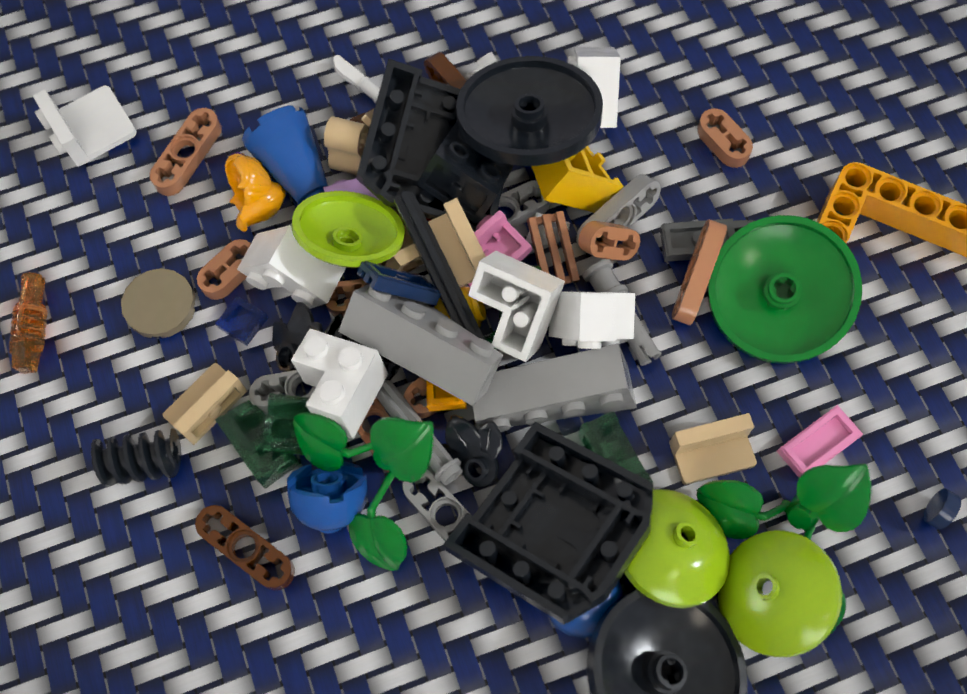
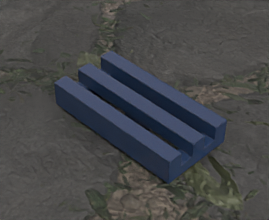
(399, 283)

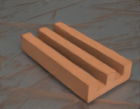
(546, 220)

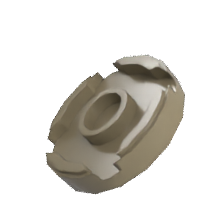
(158, 303)

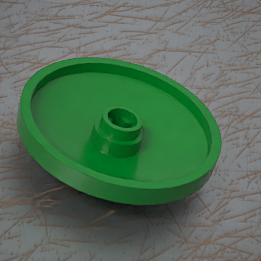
(785, 289)

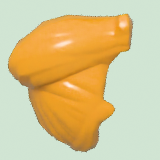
(253, 190)

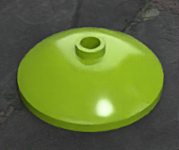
(347, 228)
(675, 569)
(801, 602)

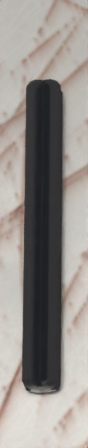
(435, 262)

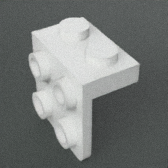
(85, 125)

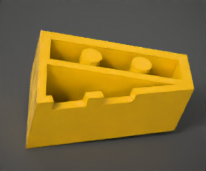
(577, 181)

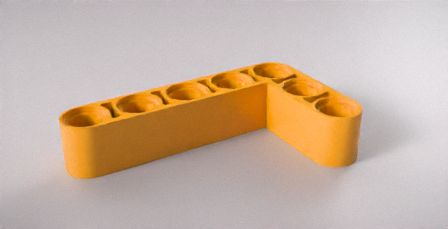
(900, 210)

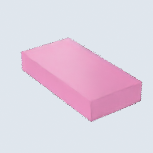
(820, 441)

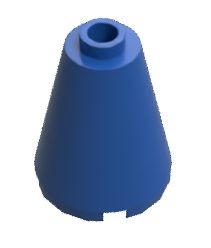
(288, 151)

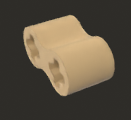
(344, 143)

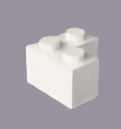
(604, 68)
(280, 261)
(523, 296)
(593, 318)
(344, 378)

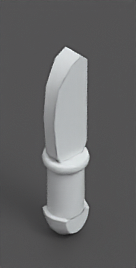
(355, 77)

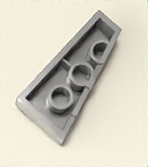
(422, 342)
(558, 389)

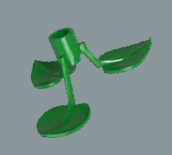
(398, 446)
(824, 492)

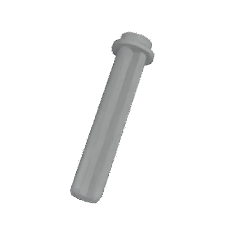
(441, 462)

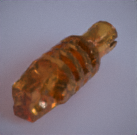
(28, 324)

